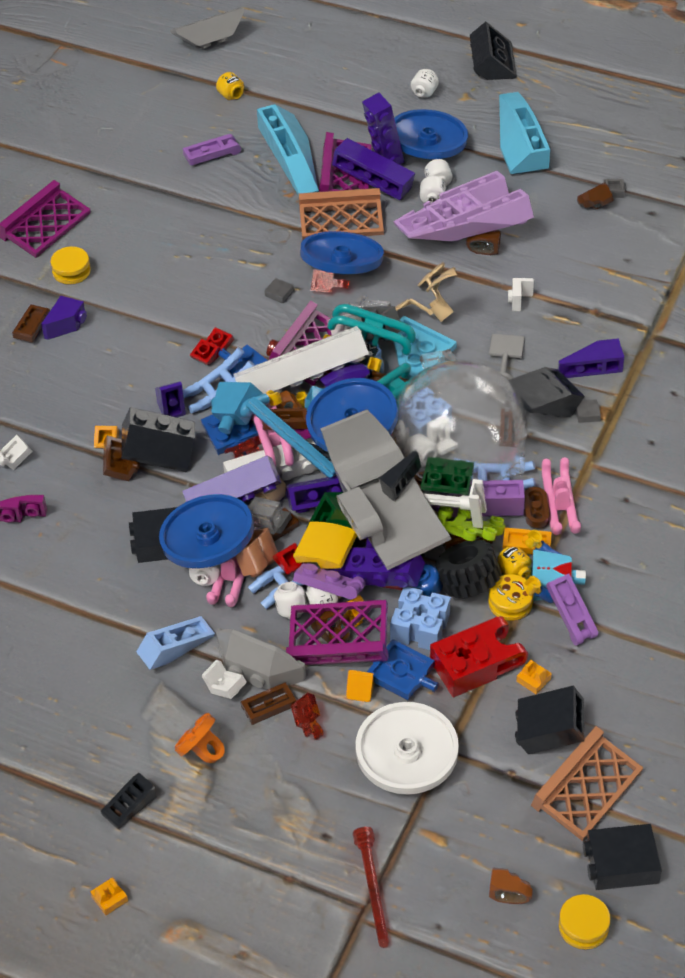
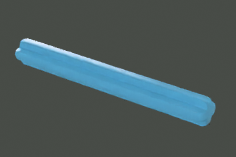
(291, 436)

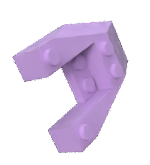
(468, 211)

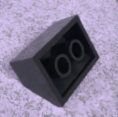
(492, 53)
(157, 439)

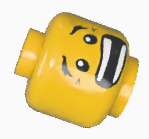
(230, 86)
(515, 561)

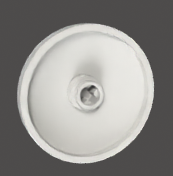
(407, 748)

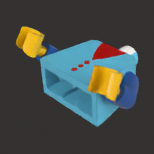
(548, 566)

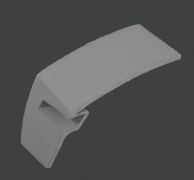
(360, 455)

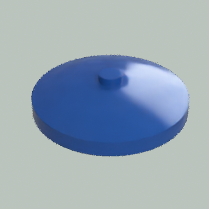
(430, 134)
(341, 252)
(347, 399)
(206, 531)

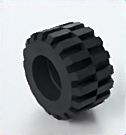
(468, 568)

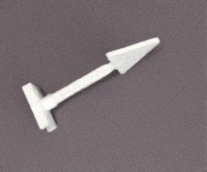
(473, 502)

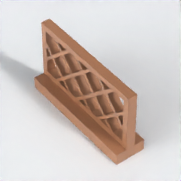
(340, 201)
(566, 774)

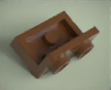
(113, 464)

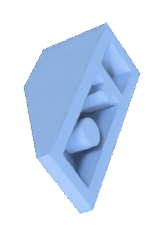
(173, 641)

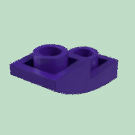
(346, 372)

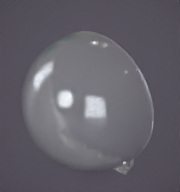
(463, 415)

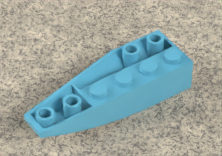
(521, 136)
(289, 146)

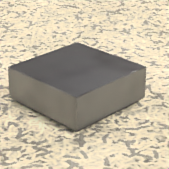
(616, 187)
(279, 290)
(588, 411)

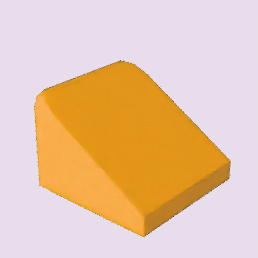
(101, 433)
(359, 686)

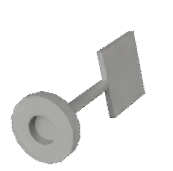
(506, 347)

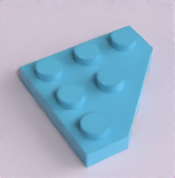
(425, 342)

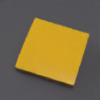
(325, 544)

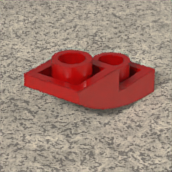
(207, 350)

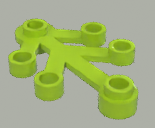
(462, 528)

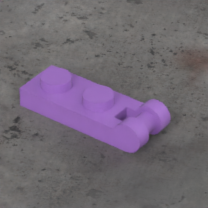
(211, 149)
(329, 581)
(572, 609)

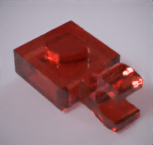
(325, 281)
(248, 446)
(305, 714)

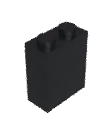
(146, 531)
(550, 720)
(622, 857)

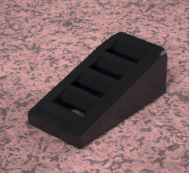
(399, 476)
(130, 788)

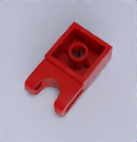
(476, 656)

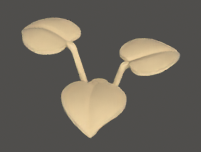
(439, 306)

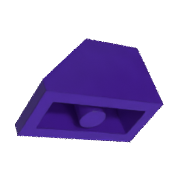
(64, 317)
(171, 399)

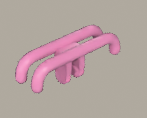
(270, 439)
(559, 496)
(231, 572)

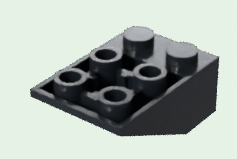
(547, 392)

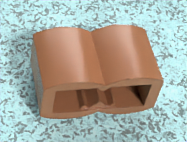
(257, 553)

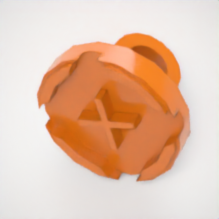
(198, 738)

